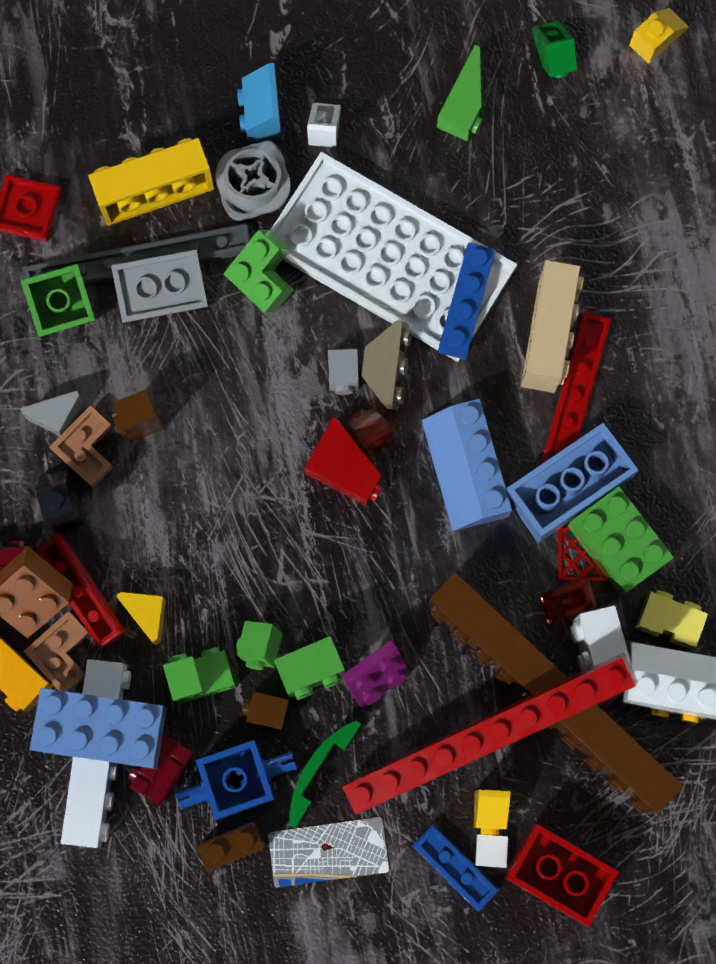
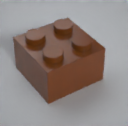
(31, 592)

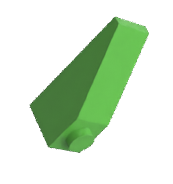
(463, 104)

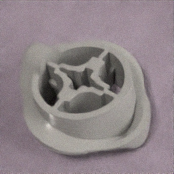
(259, 194)

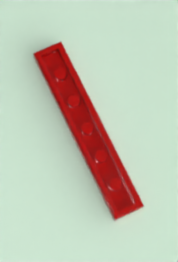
(578, 384)

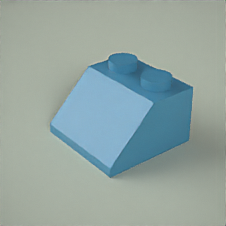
(260, 105)

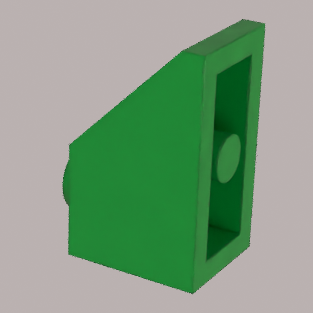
(555, 49)

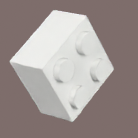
(598, 637)

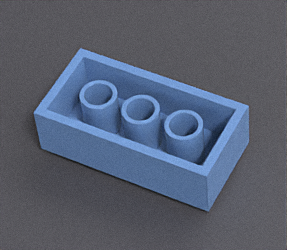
(98, 728)

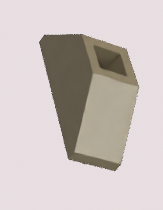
(386, 364)

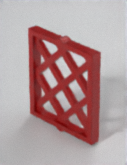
(561, 574)

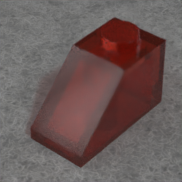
(370, 430)

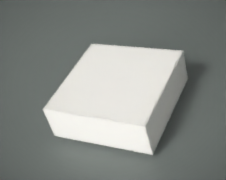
(491, 851)

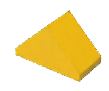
(146, 611)

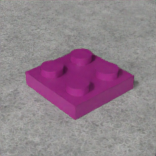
(376, 675)

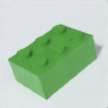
(620, 541)

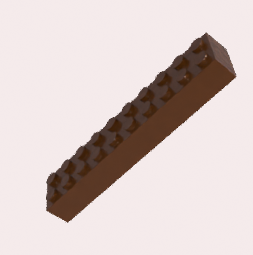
(529, 672)

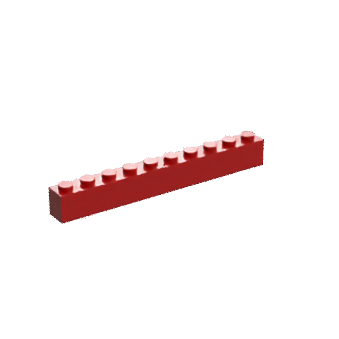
(490, 733)

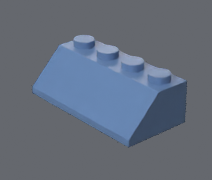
(466, 465)
(571, 482)

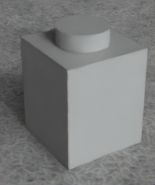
(343, 371)

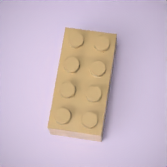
(550, 326)

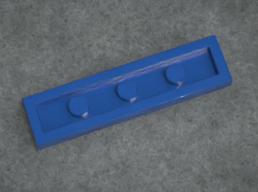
(466, 301)

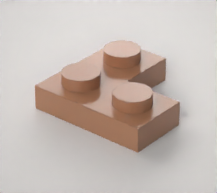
(77, 445)
(52, 651)

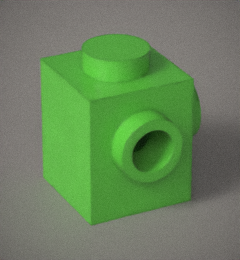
(258, 645)

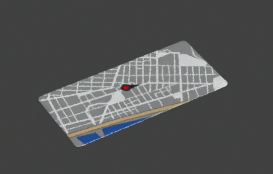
(328, 852)

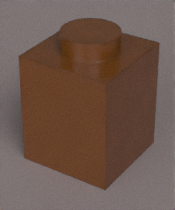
(266, 710)

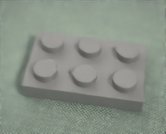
(159, 286)

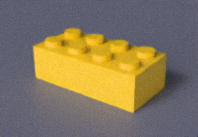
(151, 181)

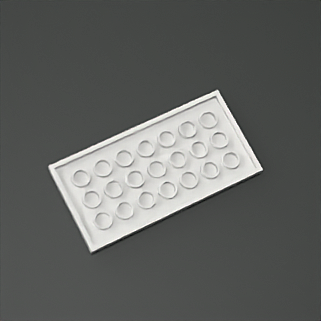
(380, 249)

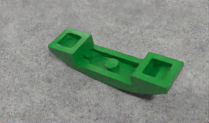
(340, 738)

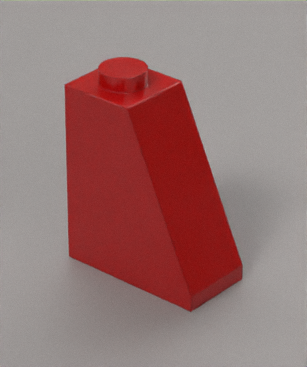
(344, 466)

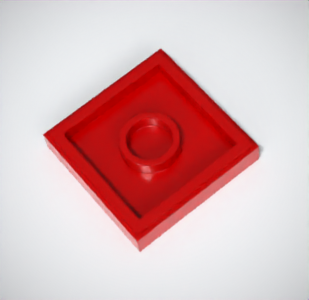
(28, 207)

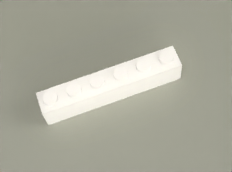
(91, 779)

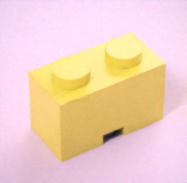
(666, 616)

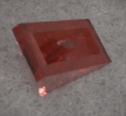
(569, 601)

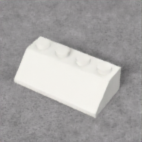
(672, 681)

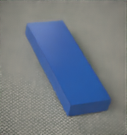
(455, 868)

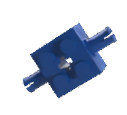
(218, 769)

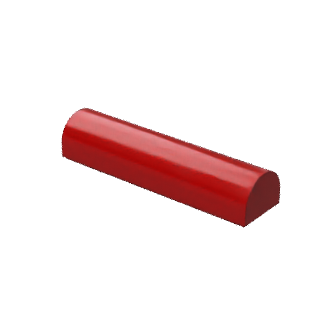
(85, 595)

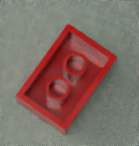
(561, 874)

